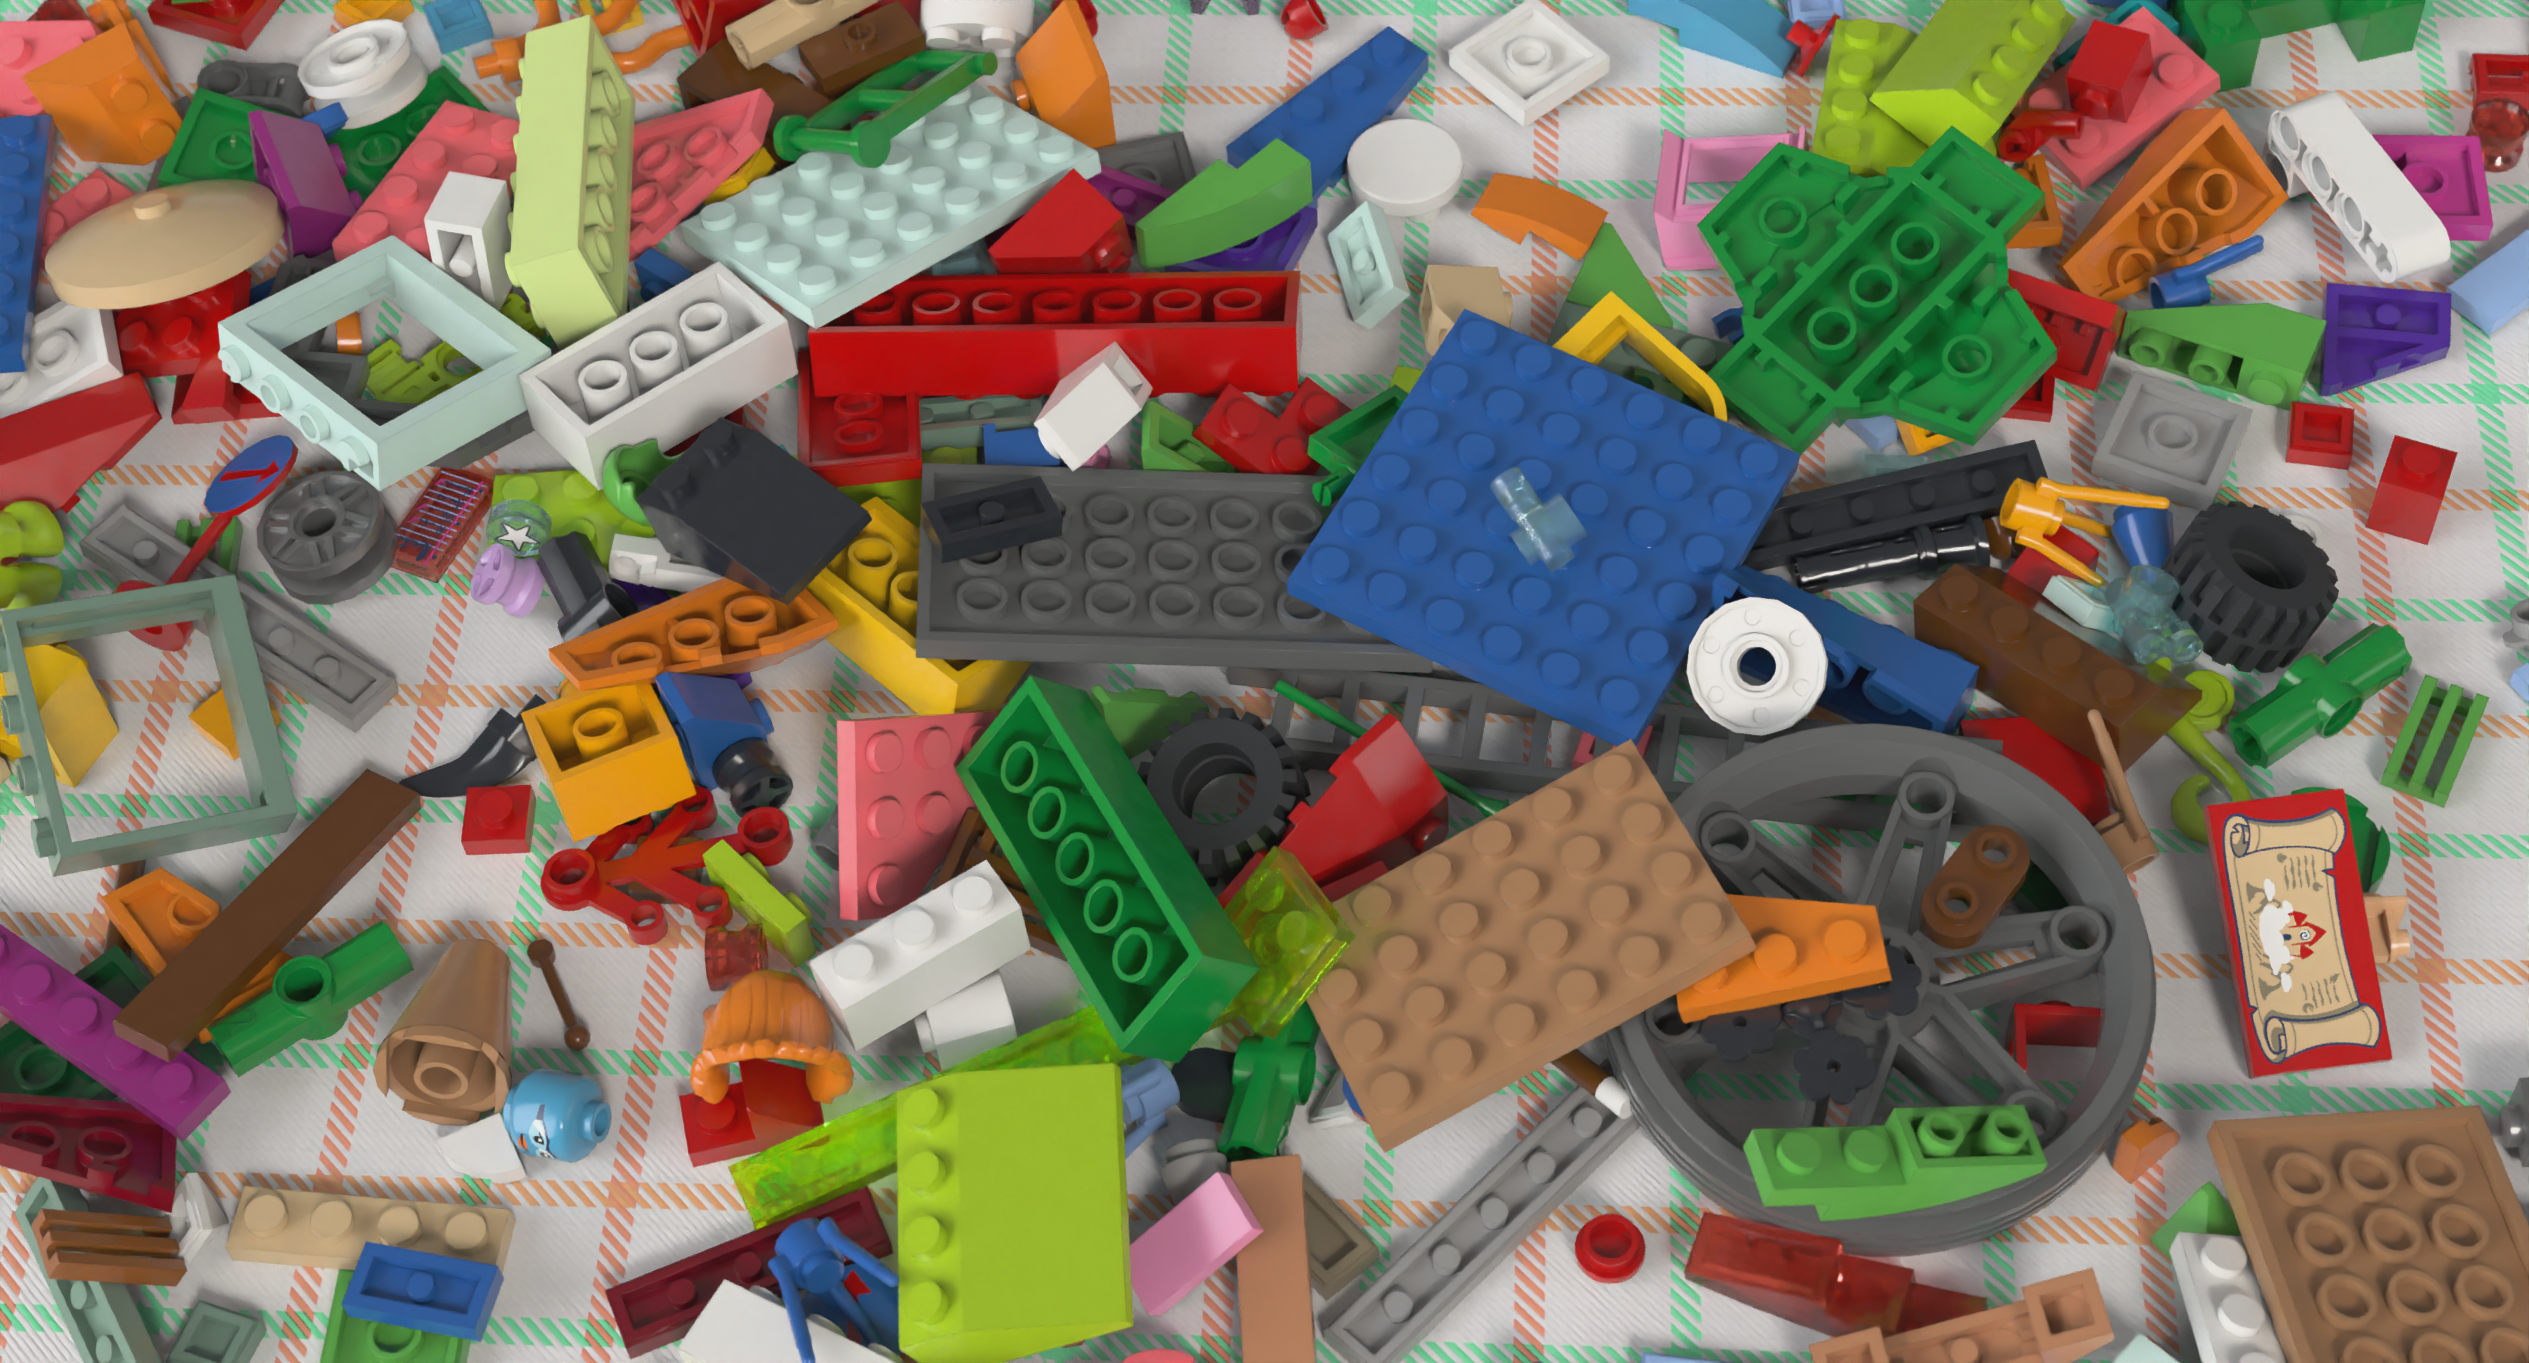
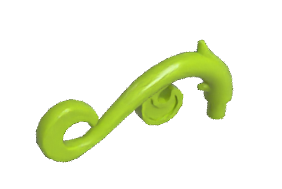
(2205, 716)

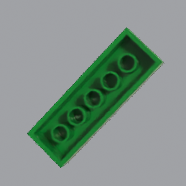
(1106, 871)

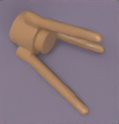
(2124, 830)

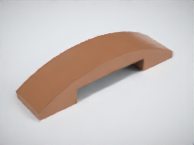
(2052, 1325)

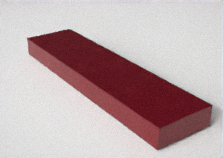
(669, 1300)

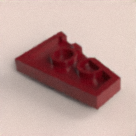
(90, 1147)

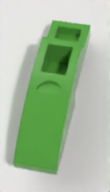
(1896, 1167)

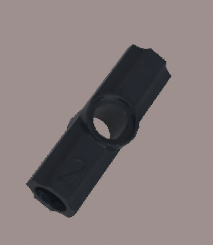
(582, 587)

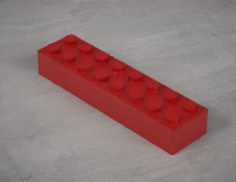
(1034, 329)

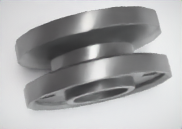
(327, 537)

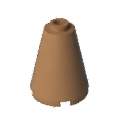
(453, 1039)

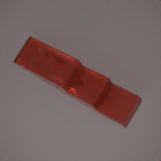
(1814, 1282)

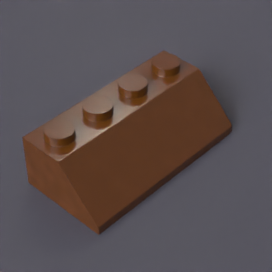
(2049, 664)

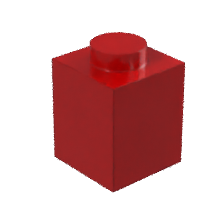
(2109, 71)
(2411, 489)

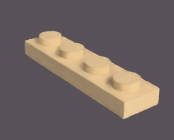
(333, 1228)

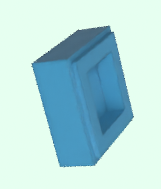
(457, 23)

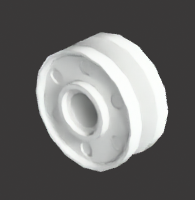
(365, 70)
(1716, 663)

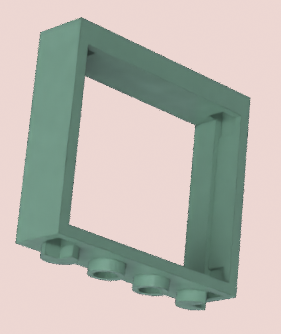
(221, 607)

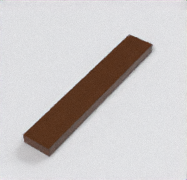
(266, 916)

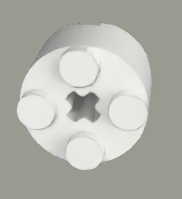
(978, 26)

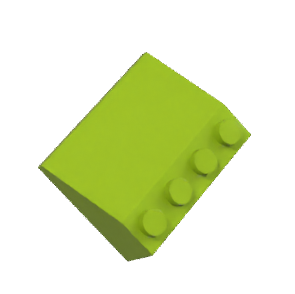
(1849, 124)
(1011, 1212)

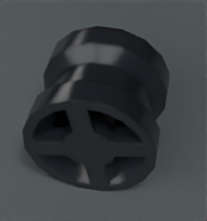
(752, 777)

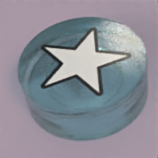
(519, 526)

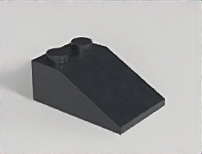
(750, 512)

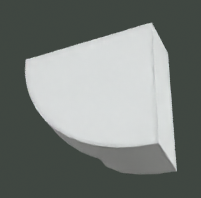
(483, 1151)

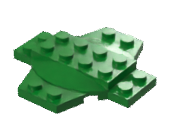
(1876, 293)

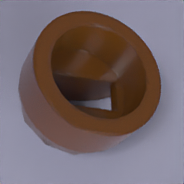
(2002, 540)

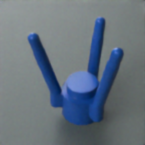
(2189, 285)
(813, 1258)

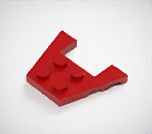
(184, 339)

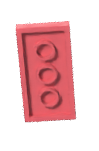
(453, 141)

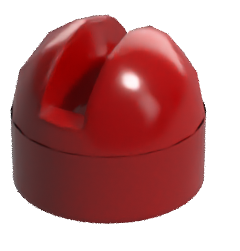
(1303, 19)

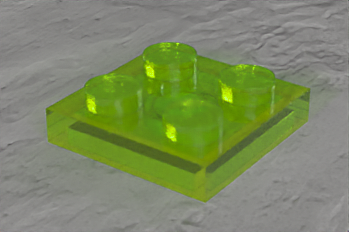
(1290, 935)

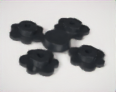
(1816, 1020)

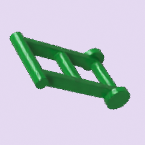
(870, 139)

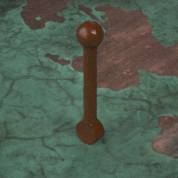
(542, 955)

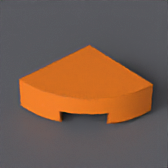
(2142, 1147)

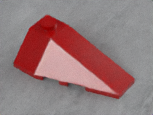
(64, 442)
(1376, 810)

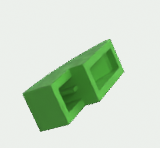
(1225, 207)

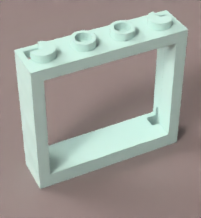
(411, 441)

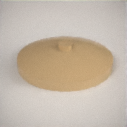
(164, 244)

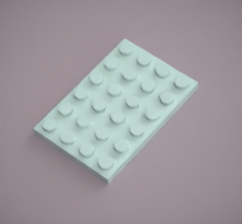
(844, 233)

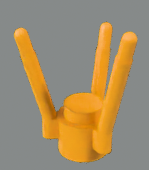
(2038, 511)

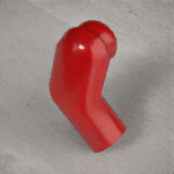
(2035, 128)

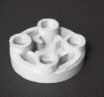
(1406, 168)

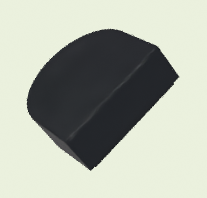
(1205, 1083)

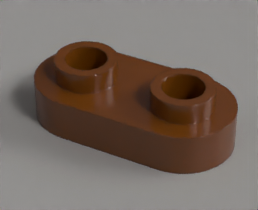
(1978, 883)

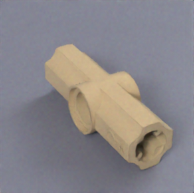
(785, 25)

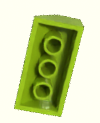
(1971, 66)

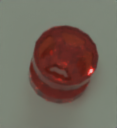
(2501, 131)
(734, 954)

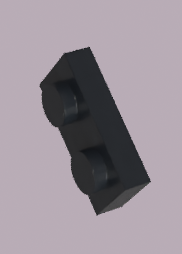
(991, 519)

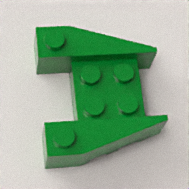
(2230, 31)

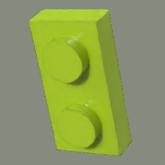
(756, 900)

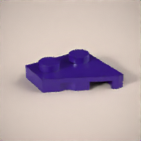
(2379, 333)

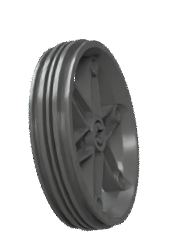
(1991, 791)

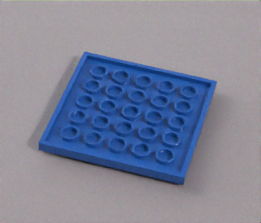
(1429, 552)

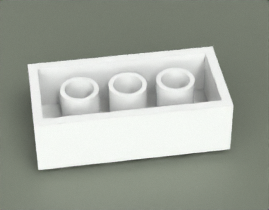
(660, 371)

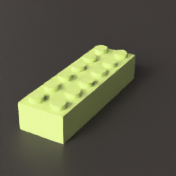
(572, 181)

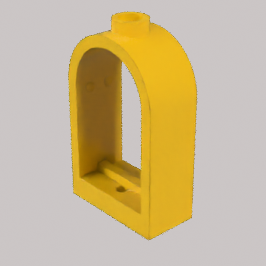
(1615, 321)

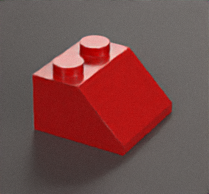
(1066, 234)

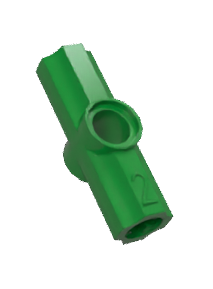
(2319, 695)
(284, 1017)
(1267, 1086)

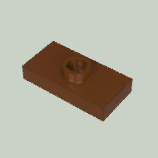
(861, 46)

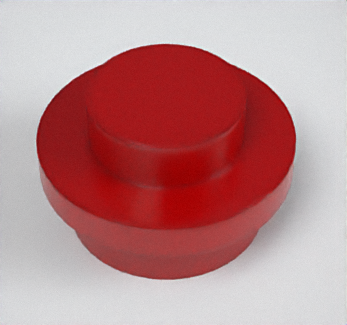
(1610, 1249)

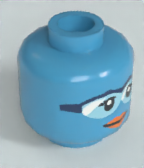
(557, 1115)

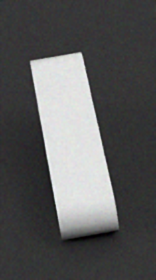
(2333, 155)

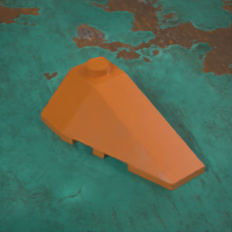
(2177, 202)
(697, 633)

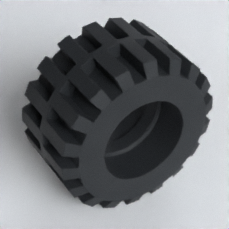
(2250, 585)
(1219, 748)

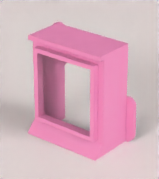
(1699, 162)

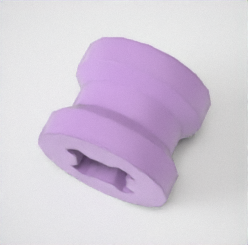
(507, 581)

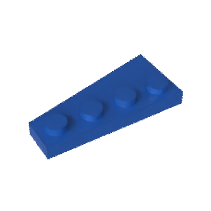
(1339, 107)

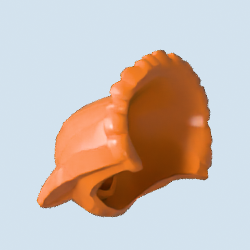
(767, 1019)

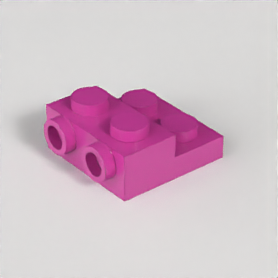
(2449, 179)

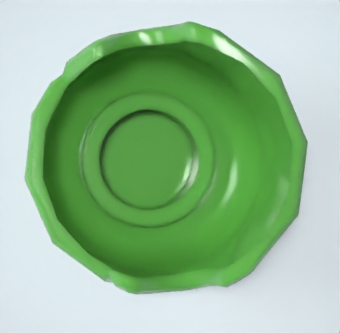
(629, 473)

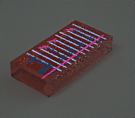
(441, 522)

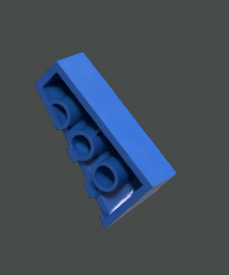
(1872, 667)

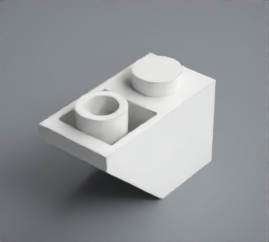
(1091, 406)

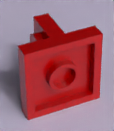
(2078, 326)

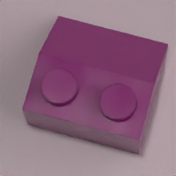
(305, 178)

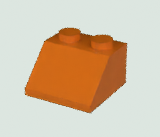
(1066, 79)
(109, 100)

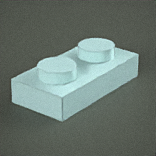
(1368, 265)

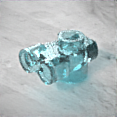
(1545, 528)
(2146, 617)

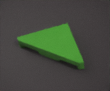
(1613, 269)
(1144, 715)

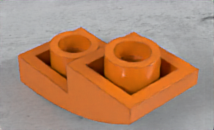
(1522, 205)

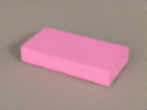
(1191, 1243)

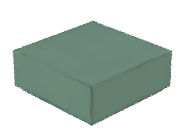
(217, 1336)

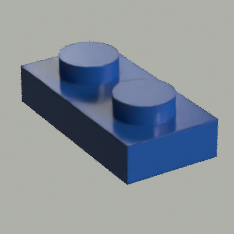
(423, 1291)

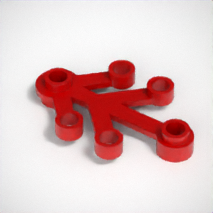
(588, 876)

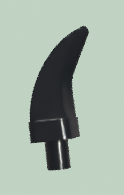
(491, 760)

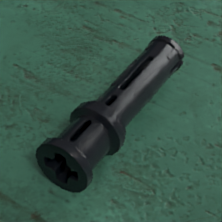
(1920, 553)

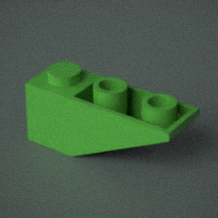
(2236, 348)

